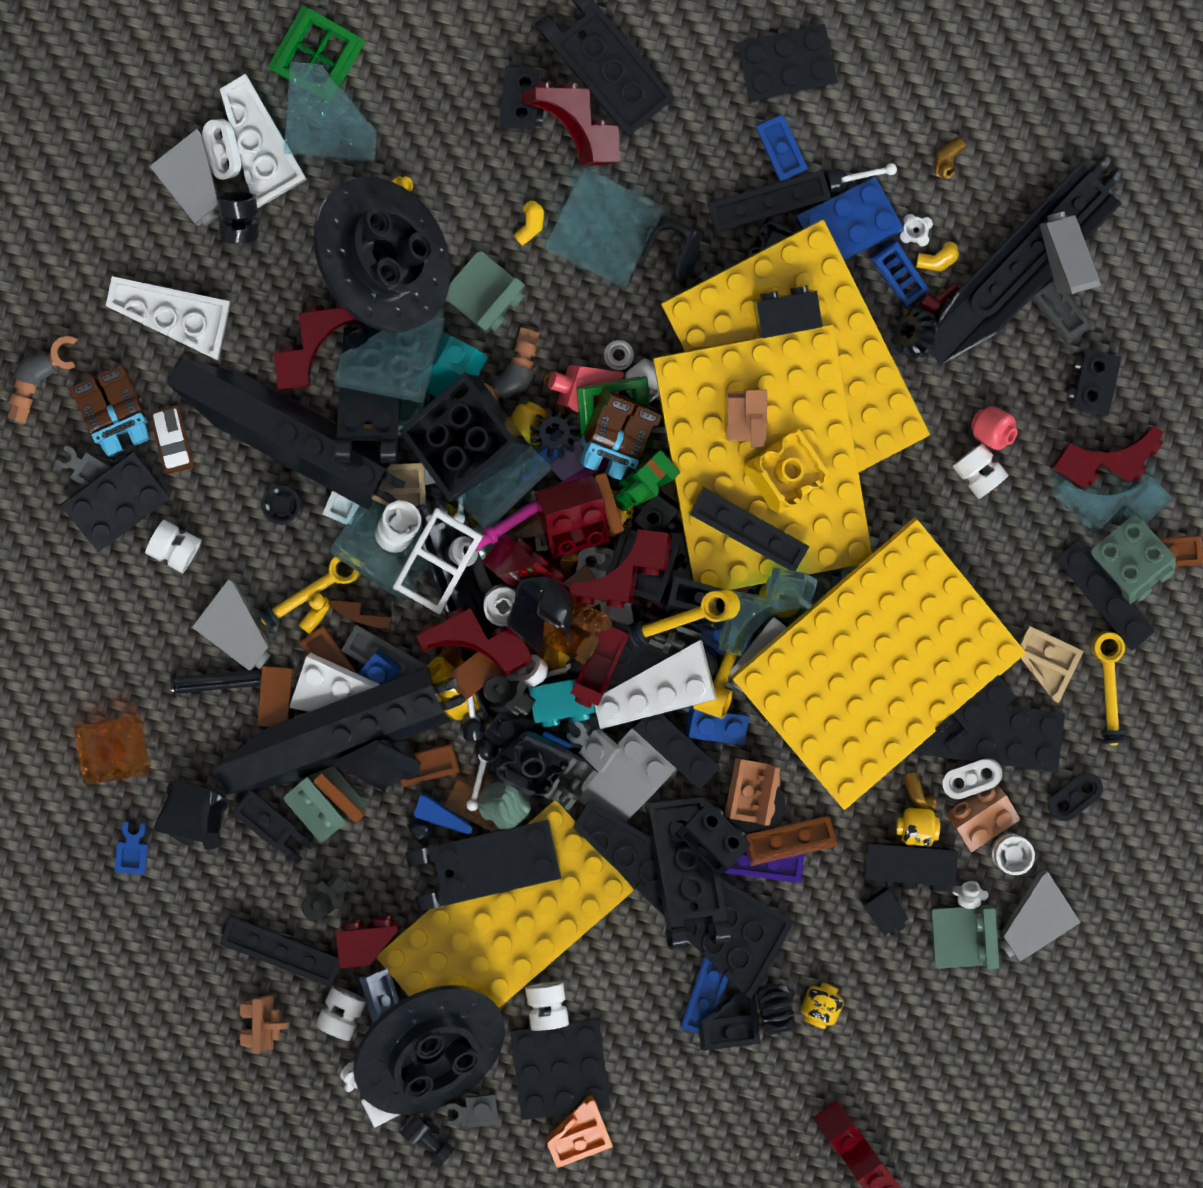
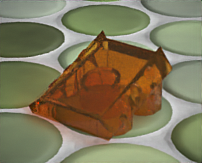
(111, 750)

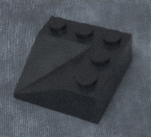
(463, 437)

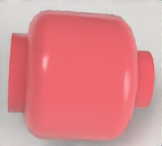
(994, 427)

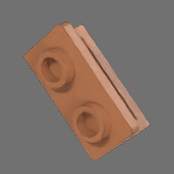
(753, 791)
(983, 817)

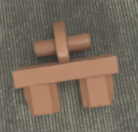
(265, 1024)

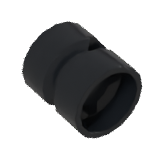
(238, 220)
(282, 505)

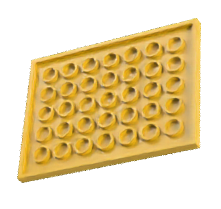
(723, 313)
(802, 393)
(878, 663)

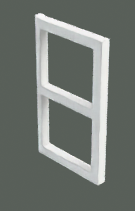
(437, 561)

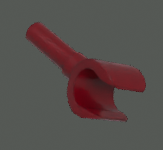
(931, 303)

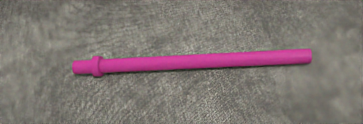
(491, 534)

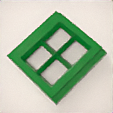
(297, 32)
(586, 395)

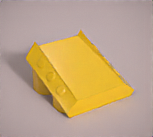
(786, 471)

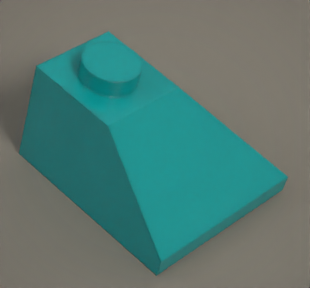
(451, 362)

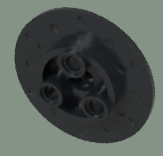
(382, 254)
(429, 1049)

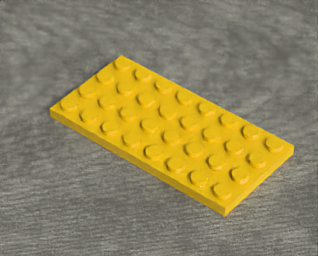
(514, 934)

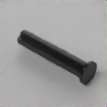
(214, 682)

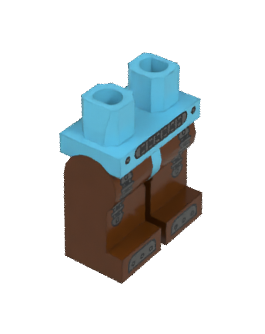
(114, 419)
(617, 432)

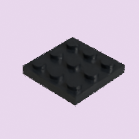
(559, 1068)

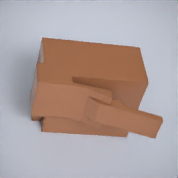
(746, 416)

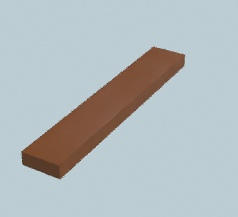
(479, 668)

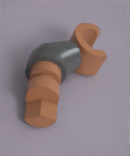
(518, 373)
(31, 374)

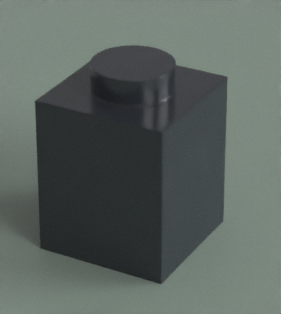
(885, 912)

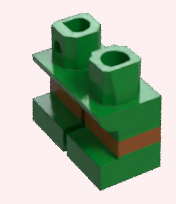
(644, 481)

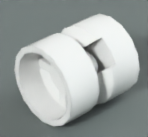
(970, 465)
(398, 526)
(173, 546)
(498, 603)
(1012, 854)
(546, 995)
(337, 1023)

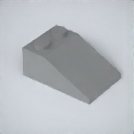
(630, 777)

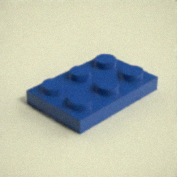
(856, 218)

